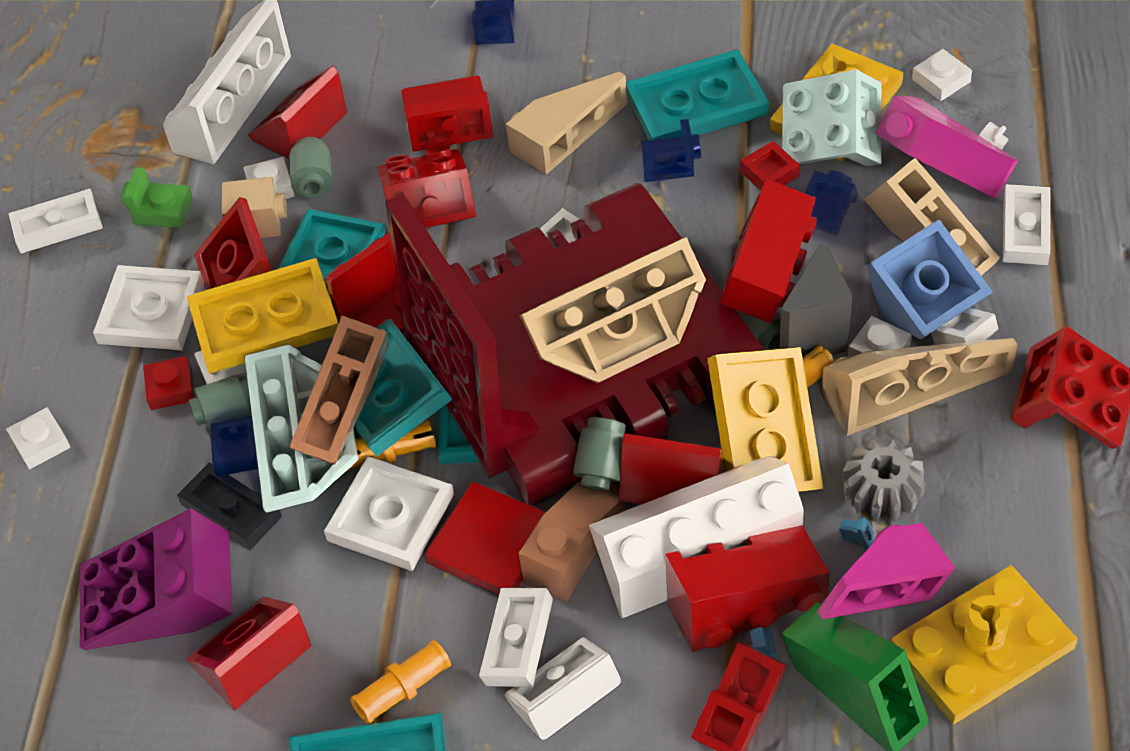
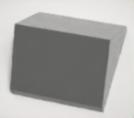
(817, 308)

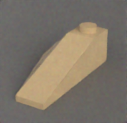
(900, 380)

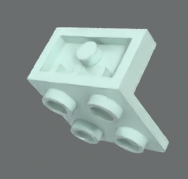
(833, 118)

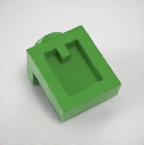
(155, 202)

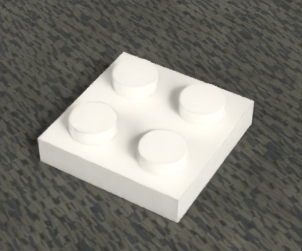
(148, 308)
(389, 513)

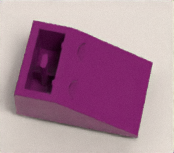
(157, 583)

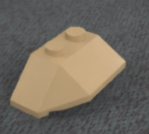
(619, 315)

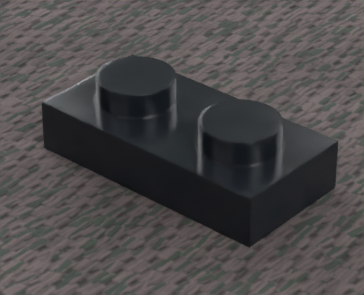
(229, 505)

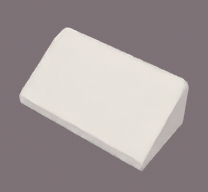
(565, 687)

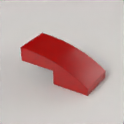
(740, 700)

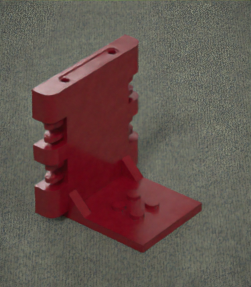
(506, 399)

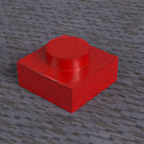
(770, 163)
(168, 383)

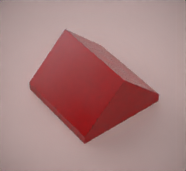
(304, 113)
(232, 249)
(663, 466)
(251, 650)

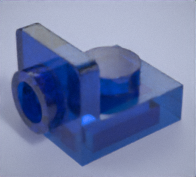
(494, 22)
(671, 156)
(833, 198)
(233, 446)

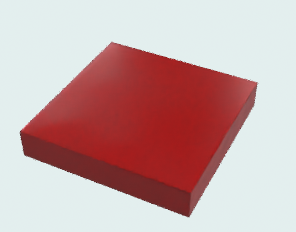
(484, 539)

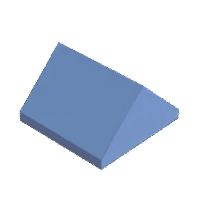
(925, 282)

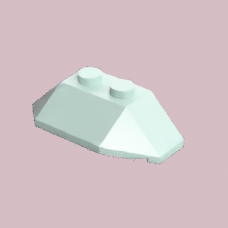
(278, 393)

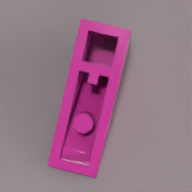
(945, 145)
(896, 570)

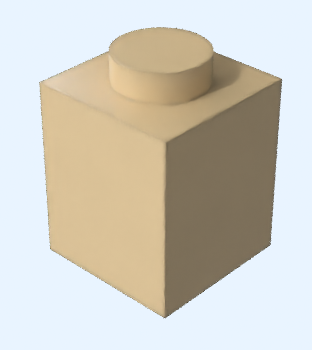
(264, 202)

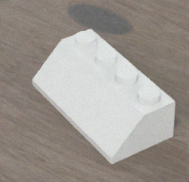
(229, 85)
(716, 510)

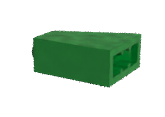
(859, 675)

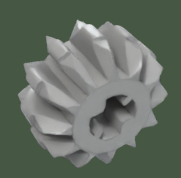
(883, 480)

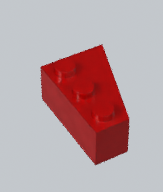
(769, 251)
(744, 586)

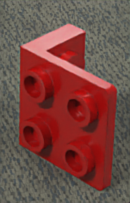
(447, 113)
(432, 184)
(367, 286)
(1078, 383)

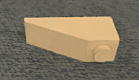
(564, 120)
(914, 201)

